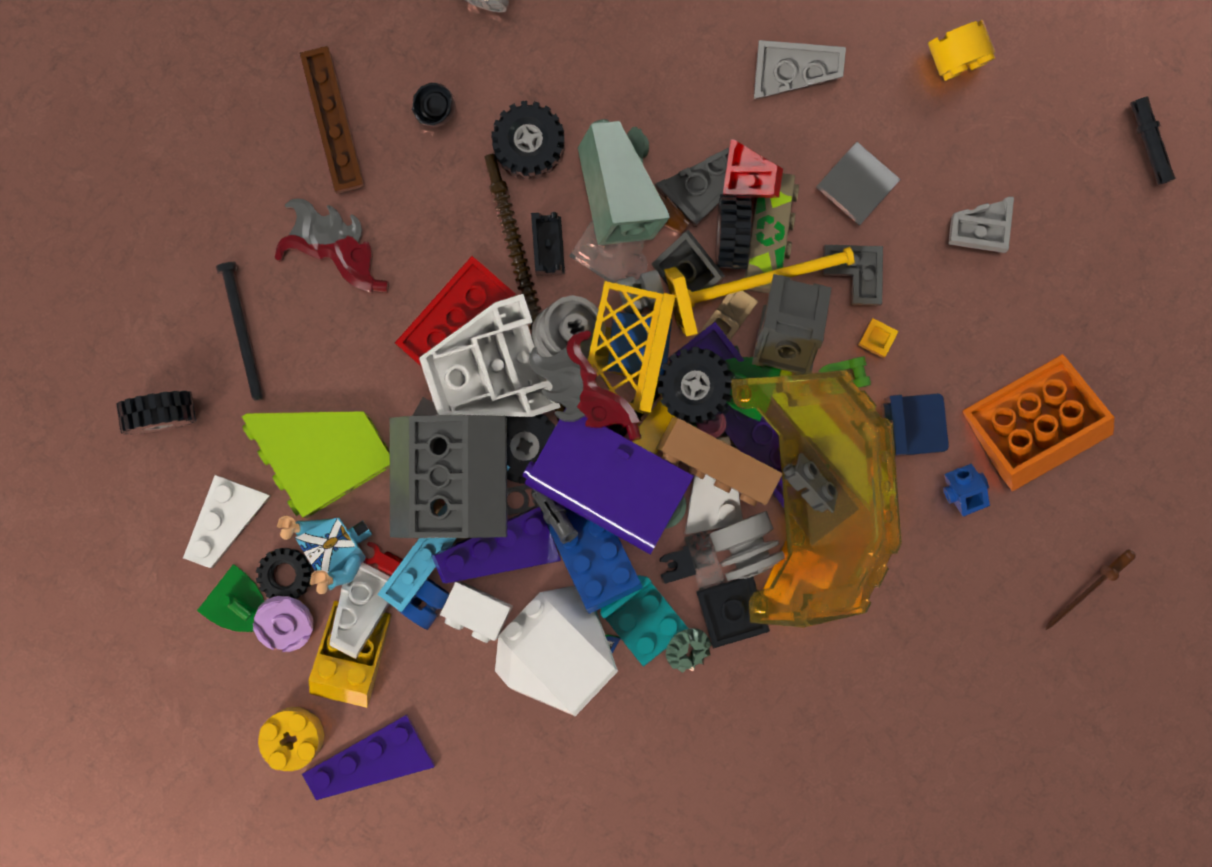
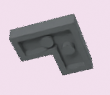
(865, 272)

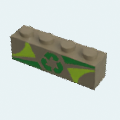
(770, 230)

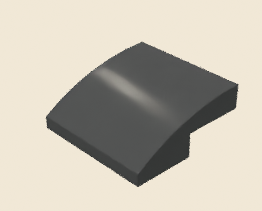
(858, 183)

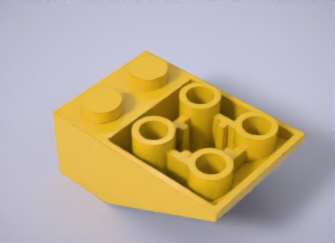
(342, 676)

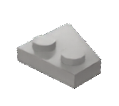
(983, 227)

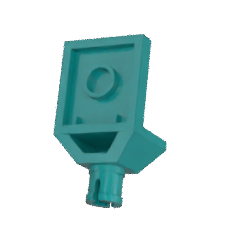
(644, 621)

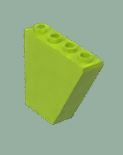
(318, 454)

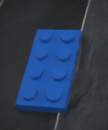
(596, 563)

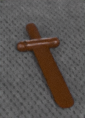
(1108, 572)

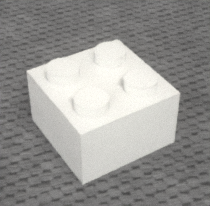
(475, 611)

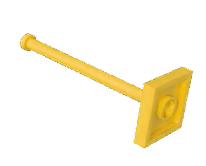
(686, 299)

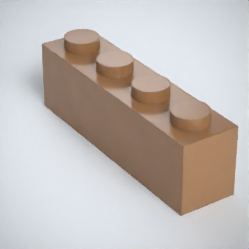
(719, 461)

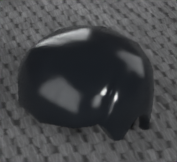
(433, 105)

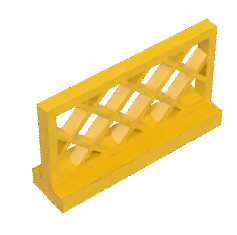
(653, 345)

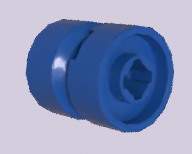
(434, 596)

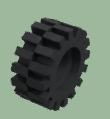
(269, 564)

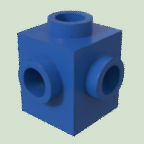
(967, 489)

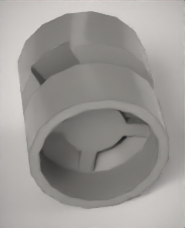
(647, 281)

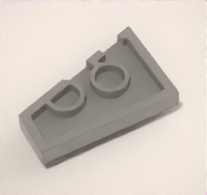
(795, 66)

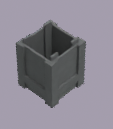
(792, 325)

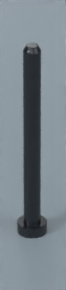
(227, 270)

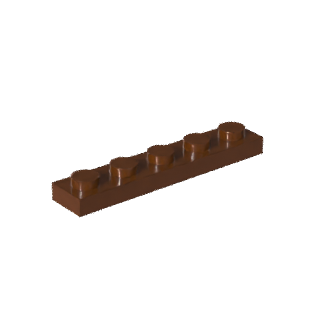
(332, 119)

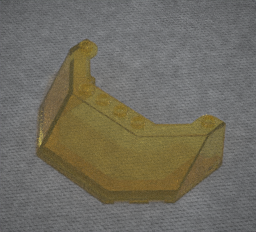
(839, 554)

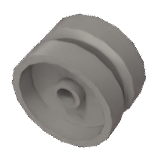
(563, 320)

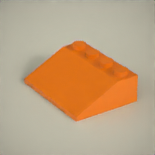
(1039, 422)

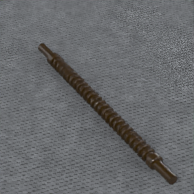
(498, 189)

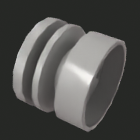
(747, 546)

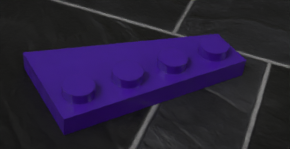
(525, 546)
(375, 759)

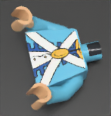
(329, 548)

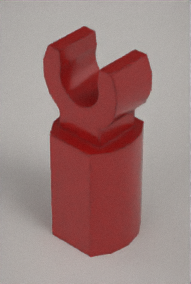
(386, 561)

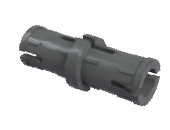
(555, 514)

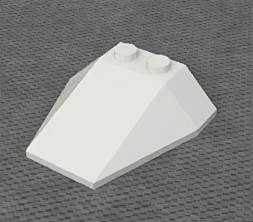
(488, 366)
(556, 651)

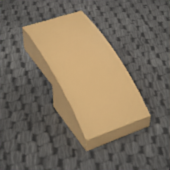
(732, 312)

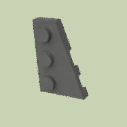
(697, 188)

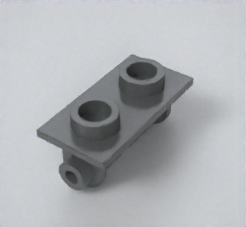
(820, 492)

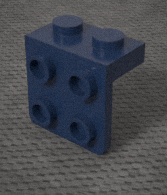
(917, 423)

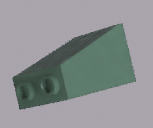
(618, 186)

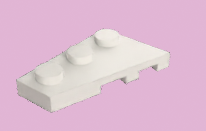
(711, 506)
(222, 518)
(358, 610)

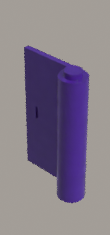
(609, 481)

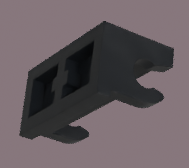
(548, 244)
(682, 565)

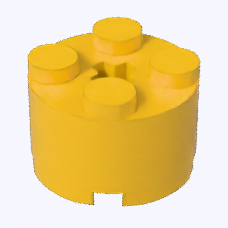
(962, 48)
(288, 755)

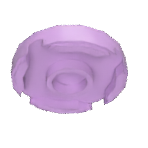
(283, 623)

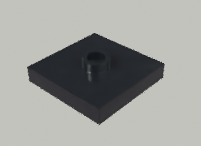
(727, 612)

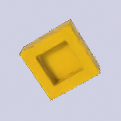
(878, 338)

